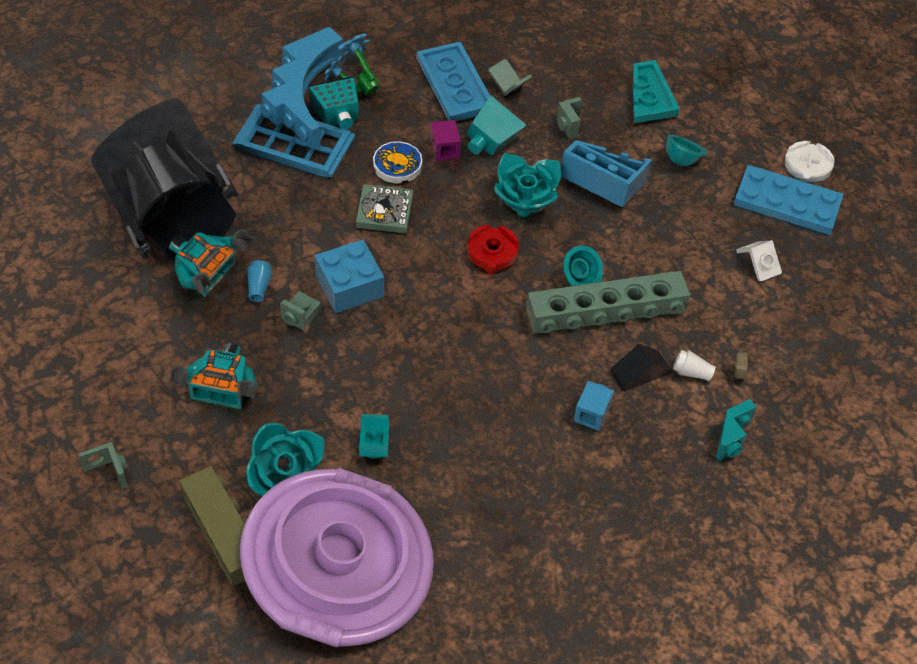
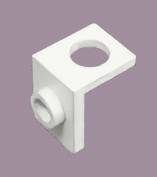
(763, 259)

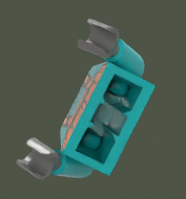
(206, 259)
(218, 377)

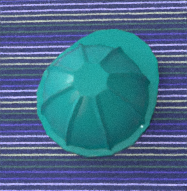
(683, 151)
(582, 266)

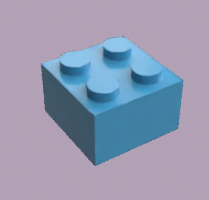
(349, 276)

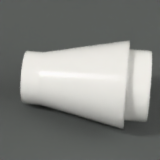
(693, 366)

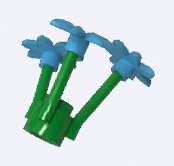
(367, 81)

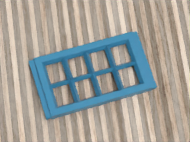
(335, 157)

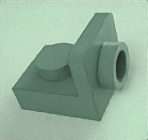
(299, 310)

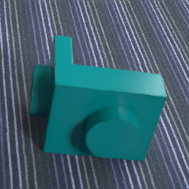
(374, 436)

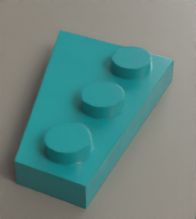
(651, 94)

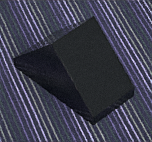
(640, 367)

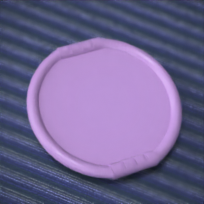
(336, 557)

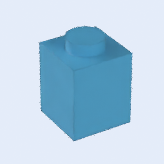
(593, 405)

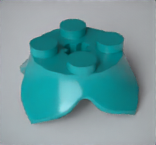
(526, 186)
(300, 448)

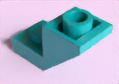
(732, 432)

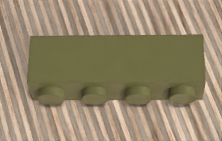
(217, 518)

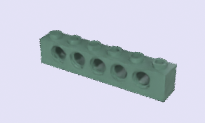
(607, 302)

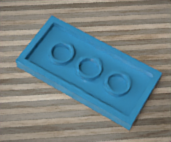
(453, 80)
(788, 199)

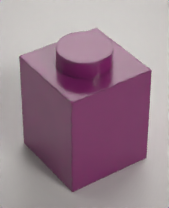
(445, 140)

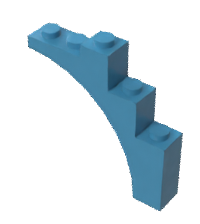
(299, 67)

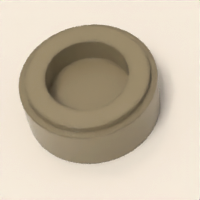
(741, 363)

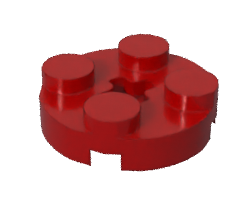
(489, 259)

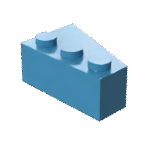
(604, 173)

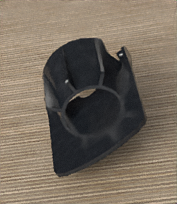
(164, 178)

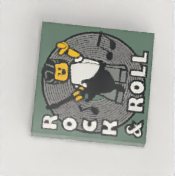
(384, 208)

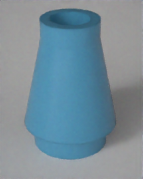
(259, 277)

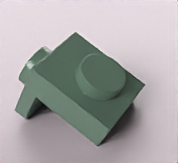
(568, 116)

